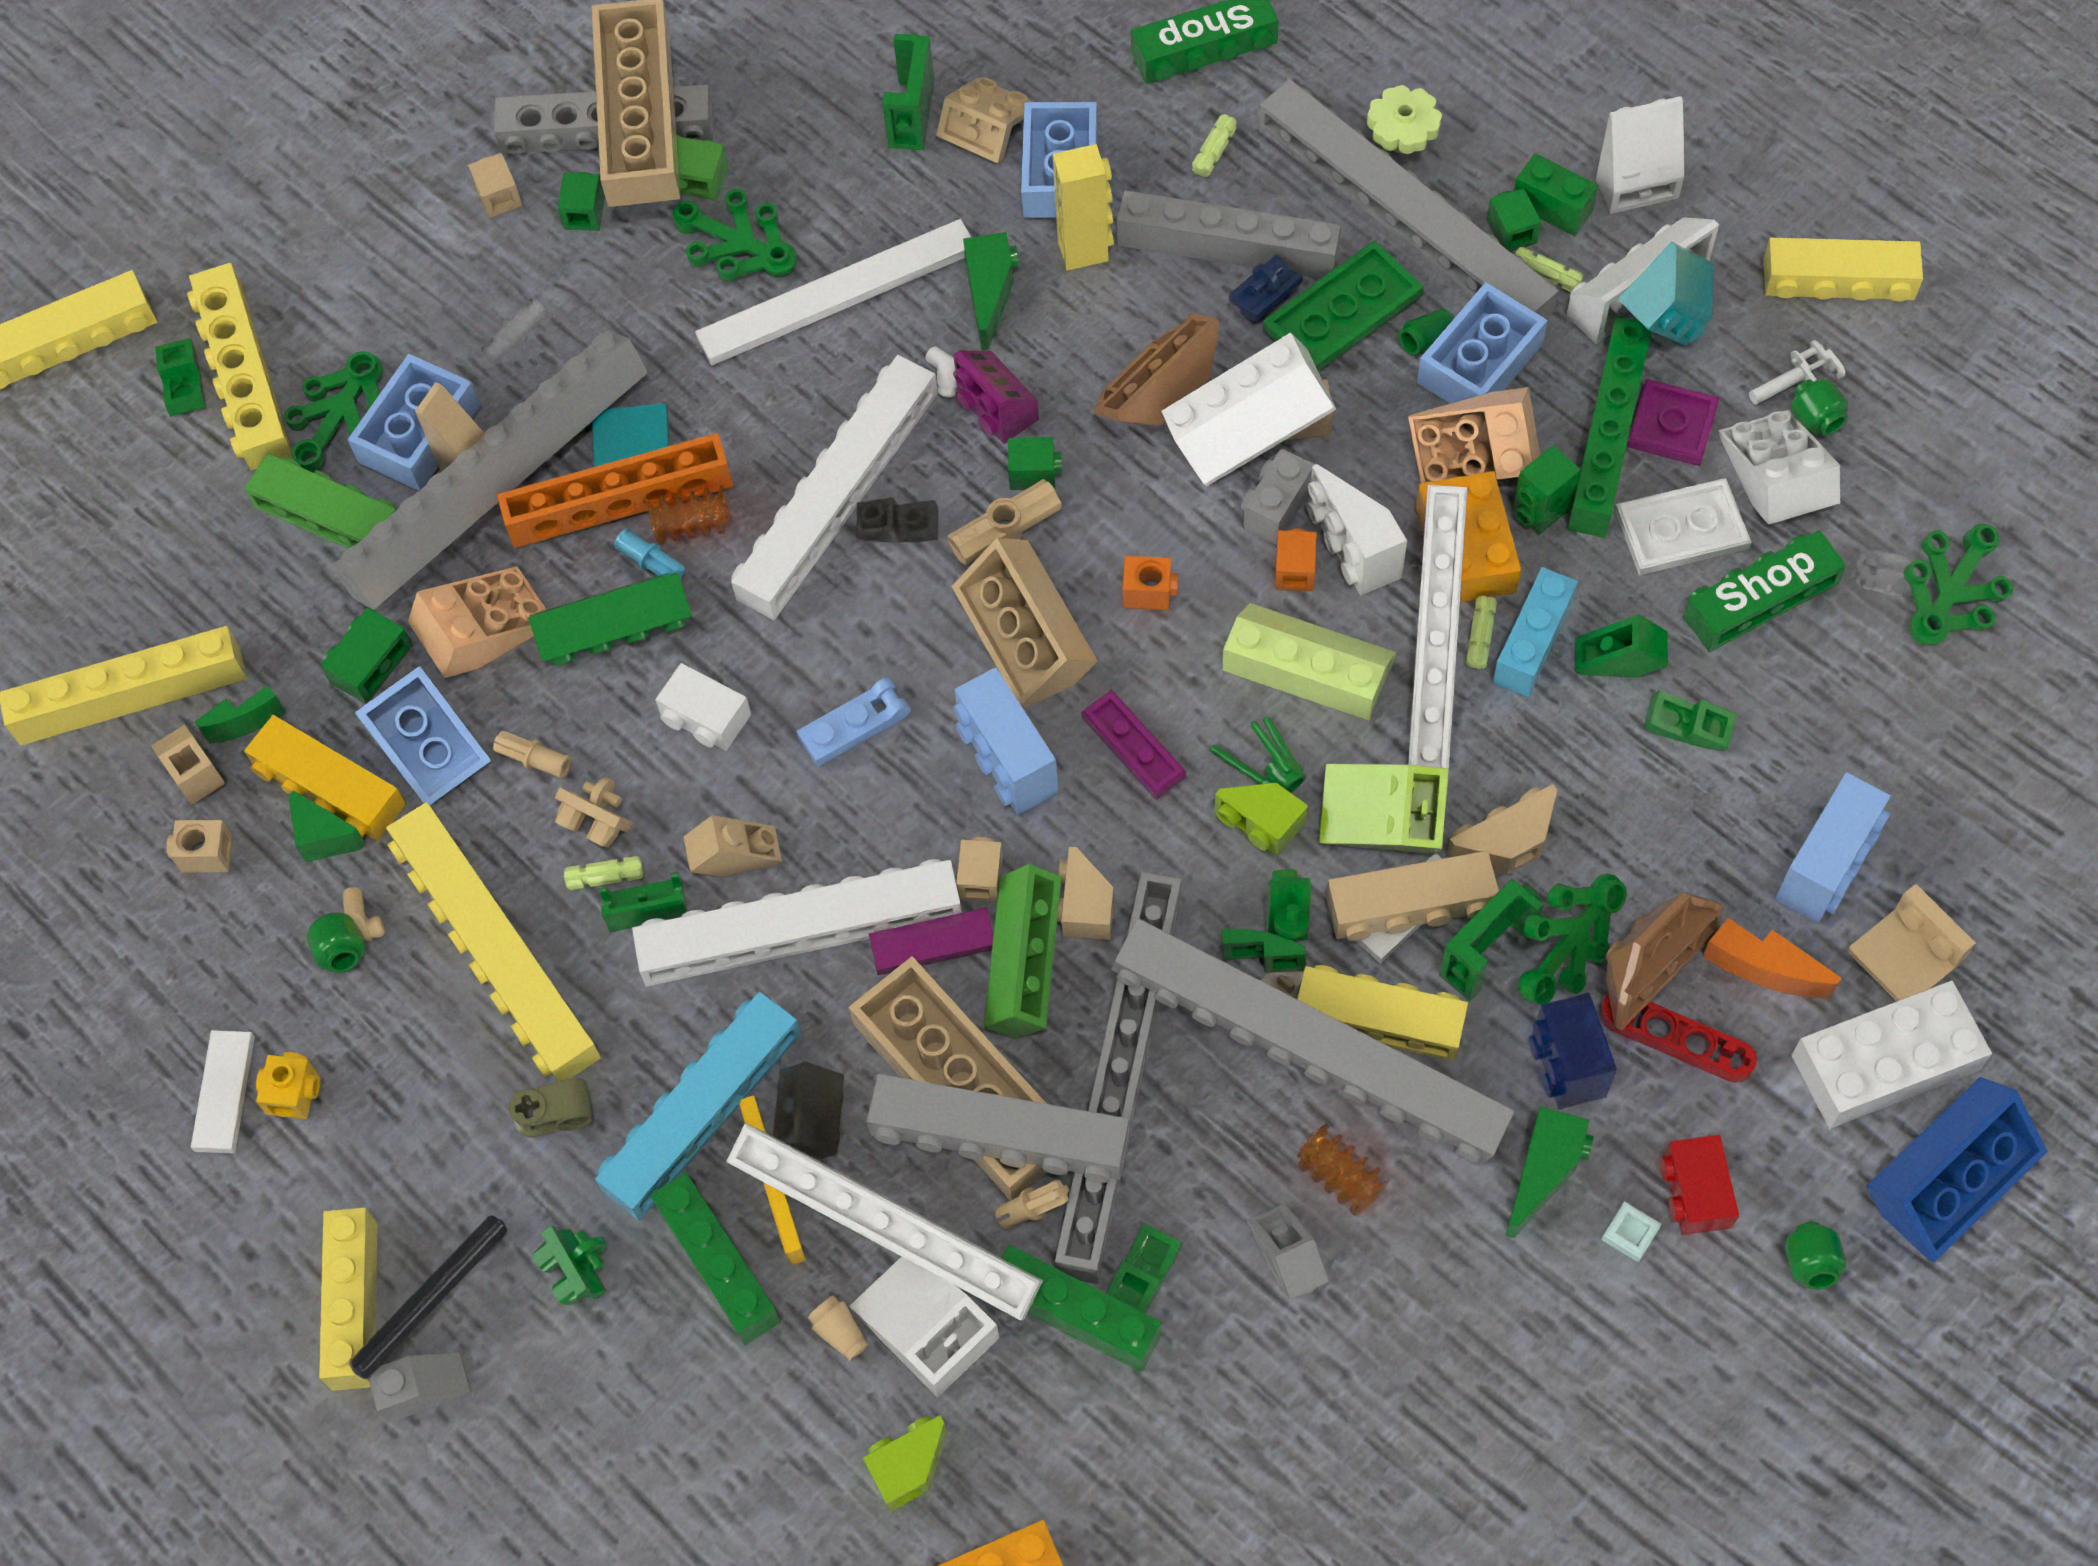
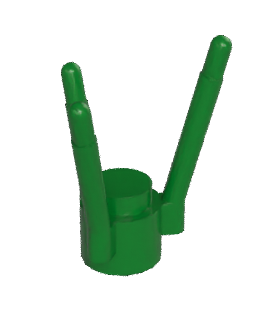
(1281, 770)

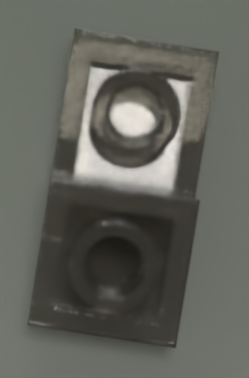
(888, 522)

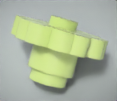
(1404, 119)

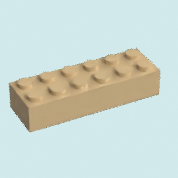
(635, 103)
(936, 1043)

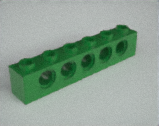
(1610, 428)

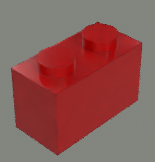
(1699, 1184)

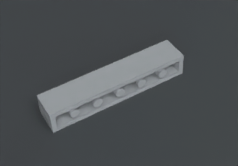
(1226, 234)
(998, 1128)

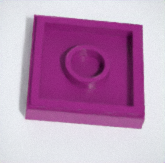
(1673, 422)

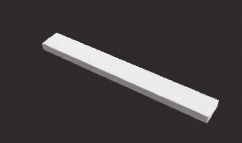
(833, 293)
(1437, 626)
(885, 1221)

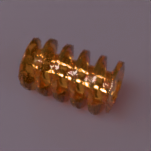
(689, 515)
(1340, 1171)

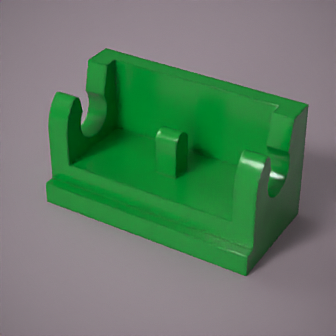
(637, 904)

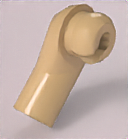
(354, 907)

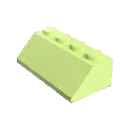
(1307, 660)

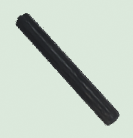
(427, 1297)

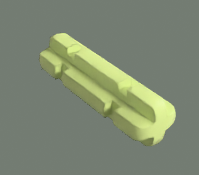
(1214, 145)
(1551, 269)
(1481, 632)
(603, 872)

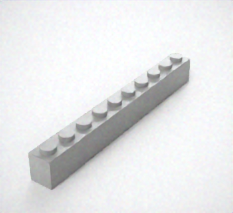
(1399, 199)
(489, 467)
(1312, 1041)
(1116, 1089)

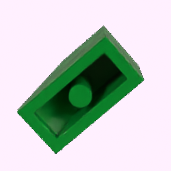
(1622, 649)

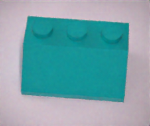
(1673, 295)

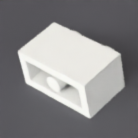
(702, 707)

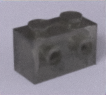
(809, 1109)

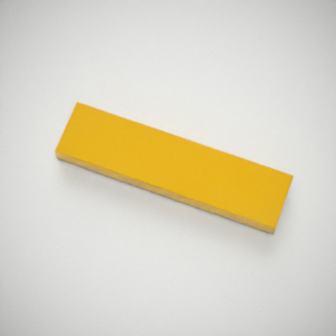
(777, 1199)

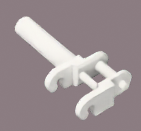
(1800, 373)

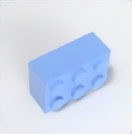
(1050, 130)
(1482, 347)
(390, 433)
(1005, 742)
(1835, 849)

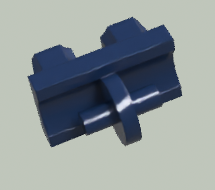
(1265, 288)

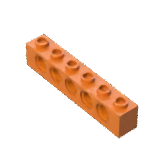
(613, 490)

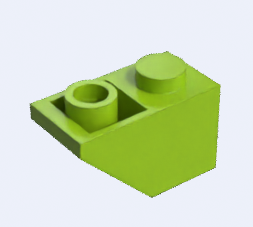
(1263, 812)
(907, 1465)

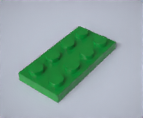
(1346, 304)

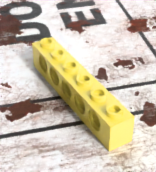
(234, 343)

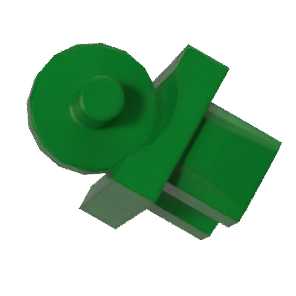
(1288, 905)
(577, 1258)

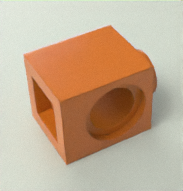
(1295, 560)
(1142, 569)

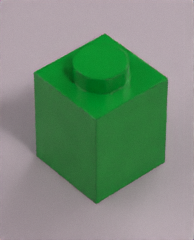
(581, 201)
(1513, 219)
(1032, 461)

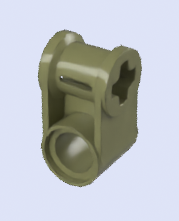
(556, 1106)

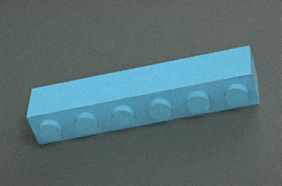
(698, 1104)

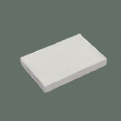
(1682, 526)

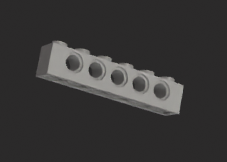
(571, 120)

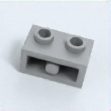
(1277, 496)

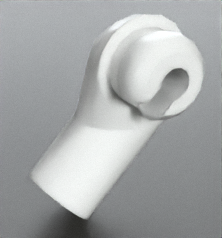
(945, 367)

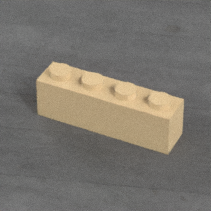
(1410, 895)

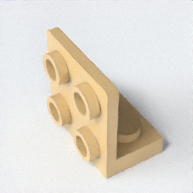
(981, 117)
(1912, 946)

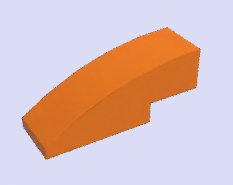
(1770, 962)

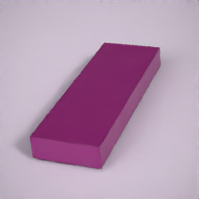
(1133, 744)
(932, 940)

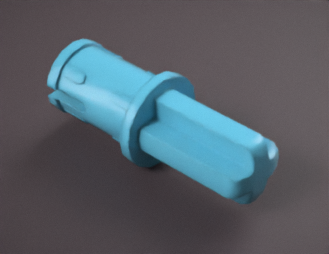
(646, 554)

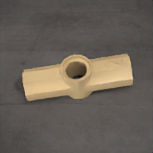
(1022, 509)

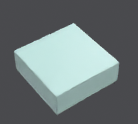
(1631, 1232)

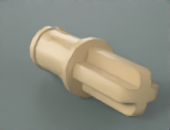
(532, 754)
(1032, 1204)

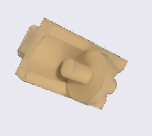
(606, 823)

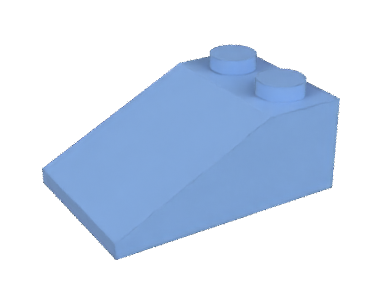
(422, 736)

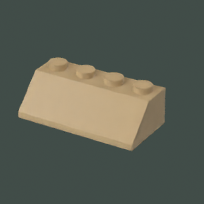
(1023, 621)

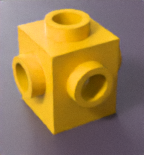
(287, 1085)

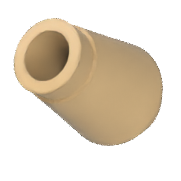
(838, 1328)

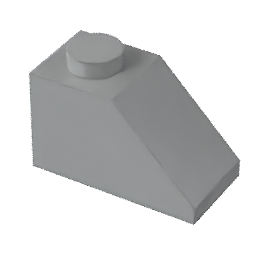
(1288, 1251)
(418, 1384)

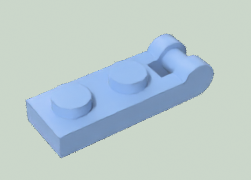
(853, 722)

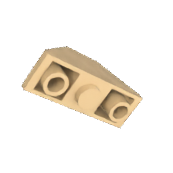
(1509, 834)

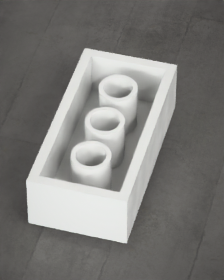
(1891, 1054)

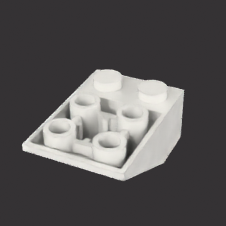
(1642, 155)
(1782, 466)
(1357, 531)
(926, 1323)

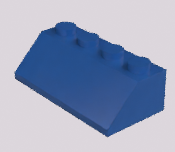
(1958, 1167)

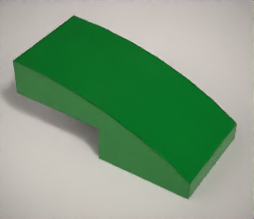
(180, 377)
(229, 723)
(1690, 723)
(1278, 952)
(1144, 1268)

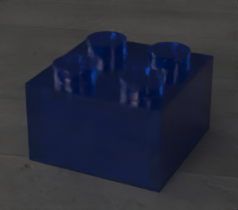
(1572, 1051)

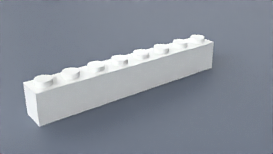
(834, 487)
(793, 922)

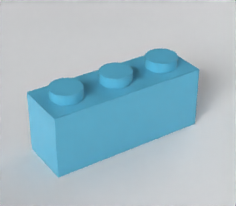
(1535, 632)

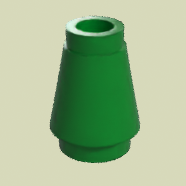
(1421, 332)

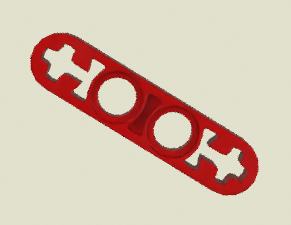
(1675, 1042)

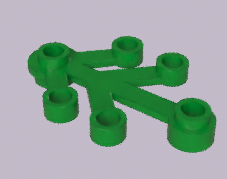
(737, 240)
(336, 407)
(1952, 588)
(1602, 898)

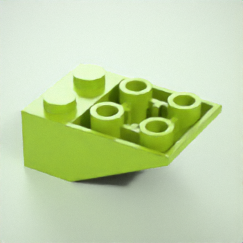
(1384, 807)

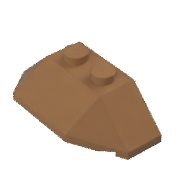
(1162, 373)
(1657, 952)

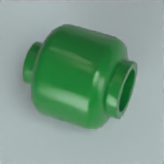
(1819, 406)
(336, 942)
(1815, 1255)

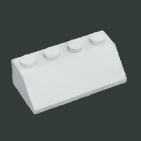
(1597, 303)
(1249, 409)

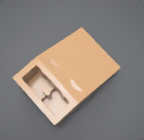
(1476, 436)
(474, 619)

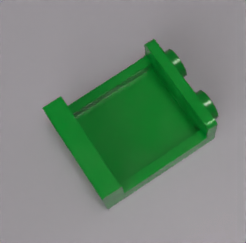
(908, 113)
(1463, 960)

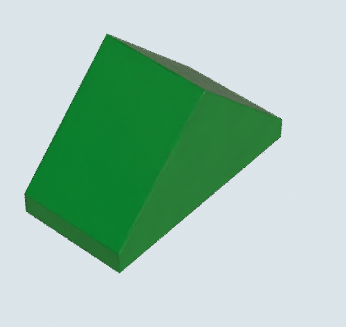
(320, 832)

